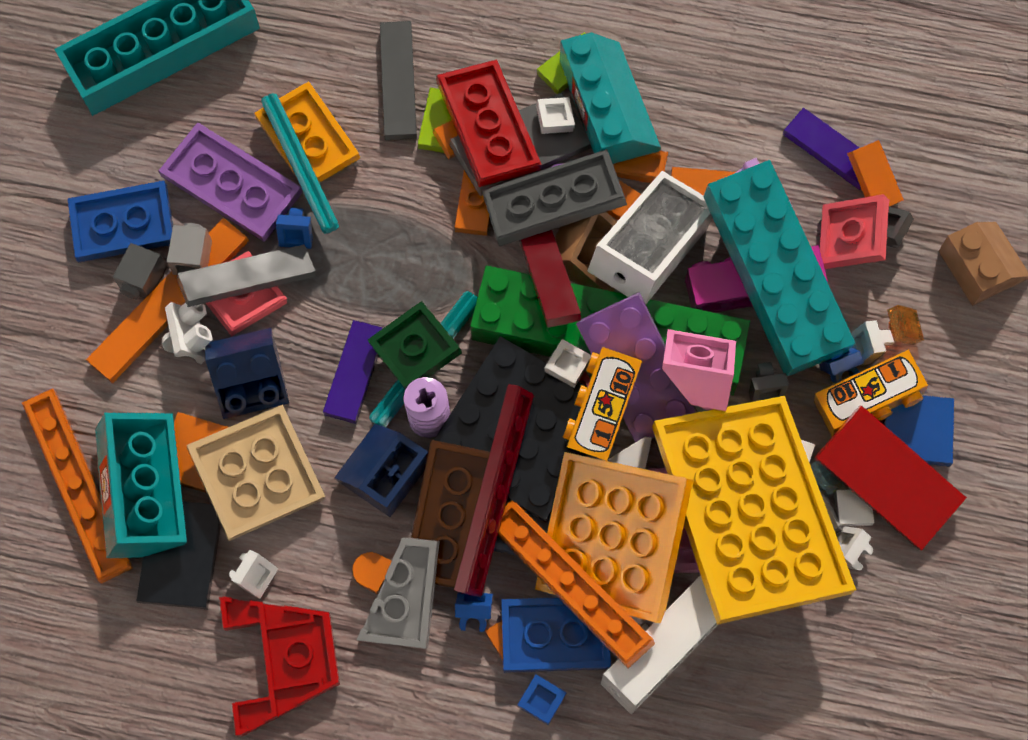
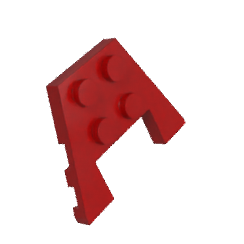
(296, 655)

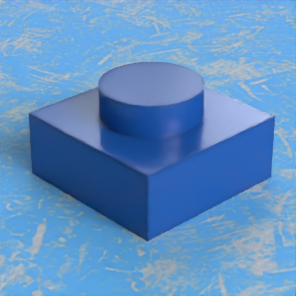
(541, 699)

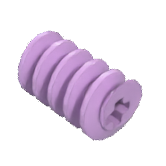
(426, 406)

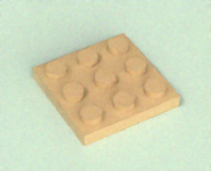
(255, 472)

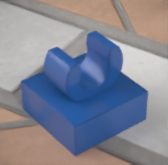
(294, 229)
(842, 363)
(473, 607)

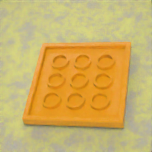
(621, 529)

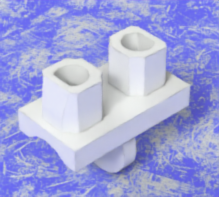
(185, 332)

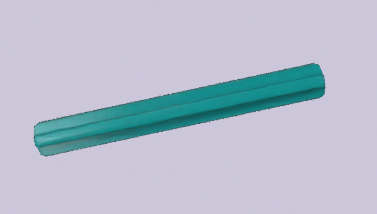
(300, 163)
(452, 324)

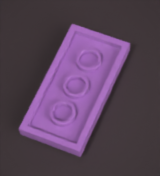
(230, 181)
(631, 331)

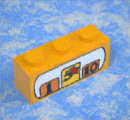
(876, 389)
(602, 403)

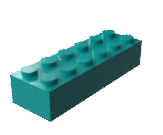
(150, 46)
(778, 268)

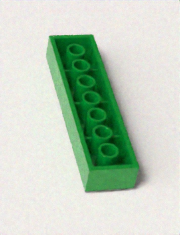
(511, 309)

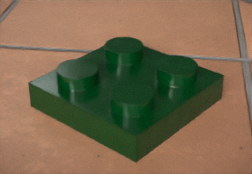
(414, 345)

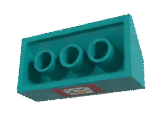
(607, 97)
(139, 484)

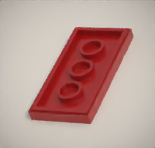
(488, 123)
(890, 477)

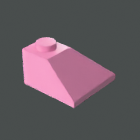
(700, 368)

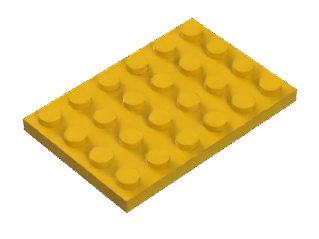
(753, 510)

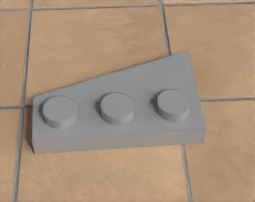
(405, 600)

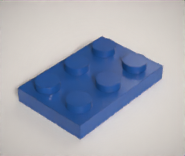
(112, 219)
(548, 637)

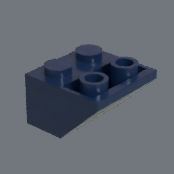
(246, 373)
(383, 468)

